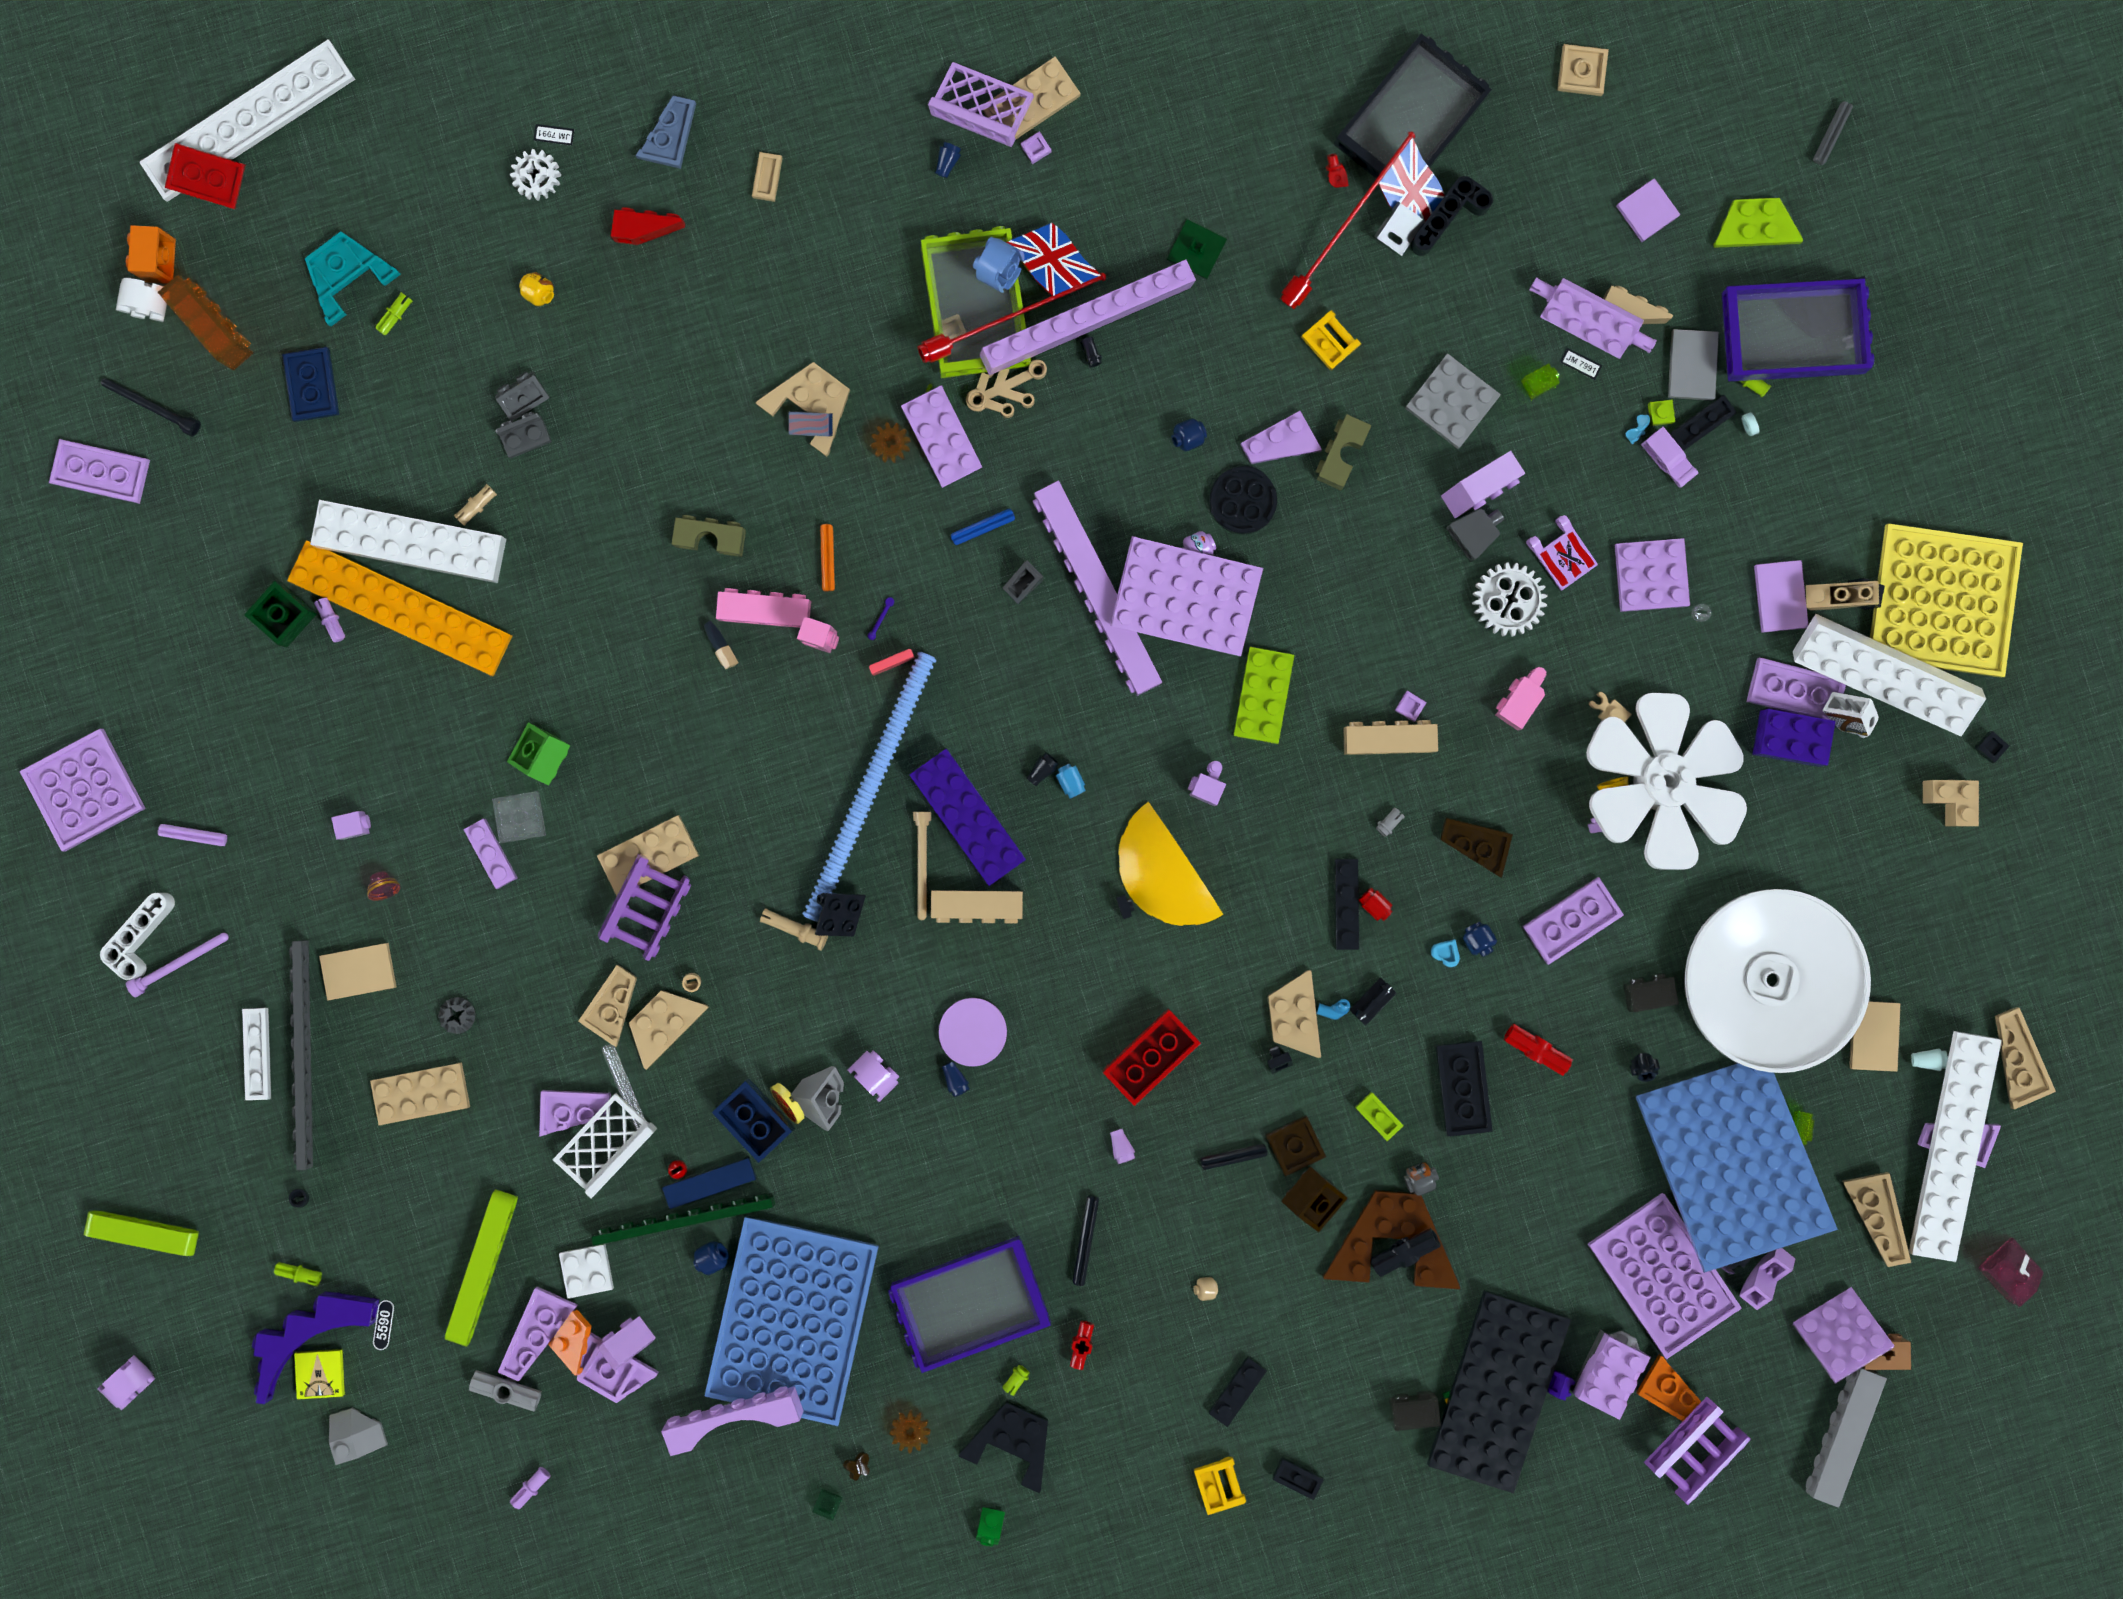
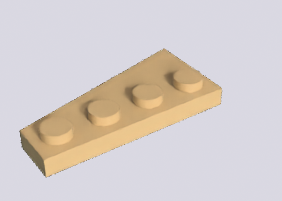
(2022, 1063)

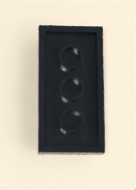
(1464, 1088)

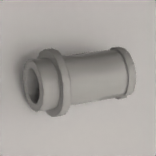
(1390, 822)

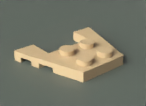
(813, 392)

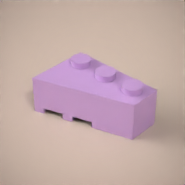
(1483, 484)

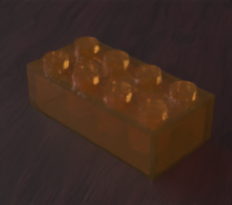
(206, 321)

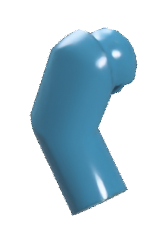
(1335, 1011)

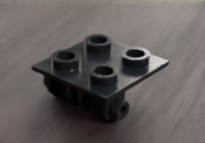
(839, 914)

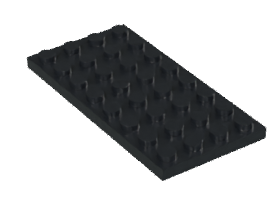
(1498, 1391)

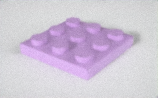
(1652, 575)
(1843, 1335)

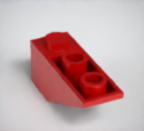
(638, 228)

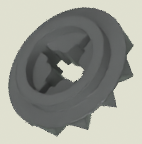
(466, 1019)

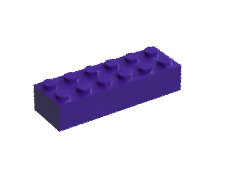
(967, 817)

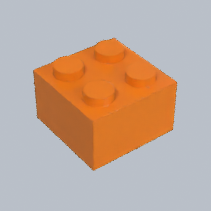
(151, 254)

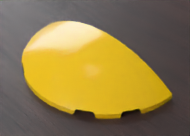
(1161, 875)

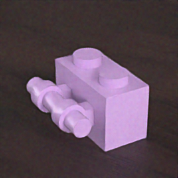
(1208, 787)

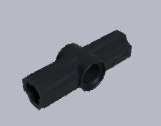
(1405, 1252)

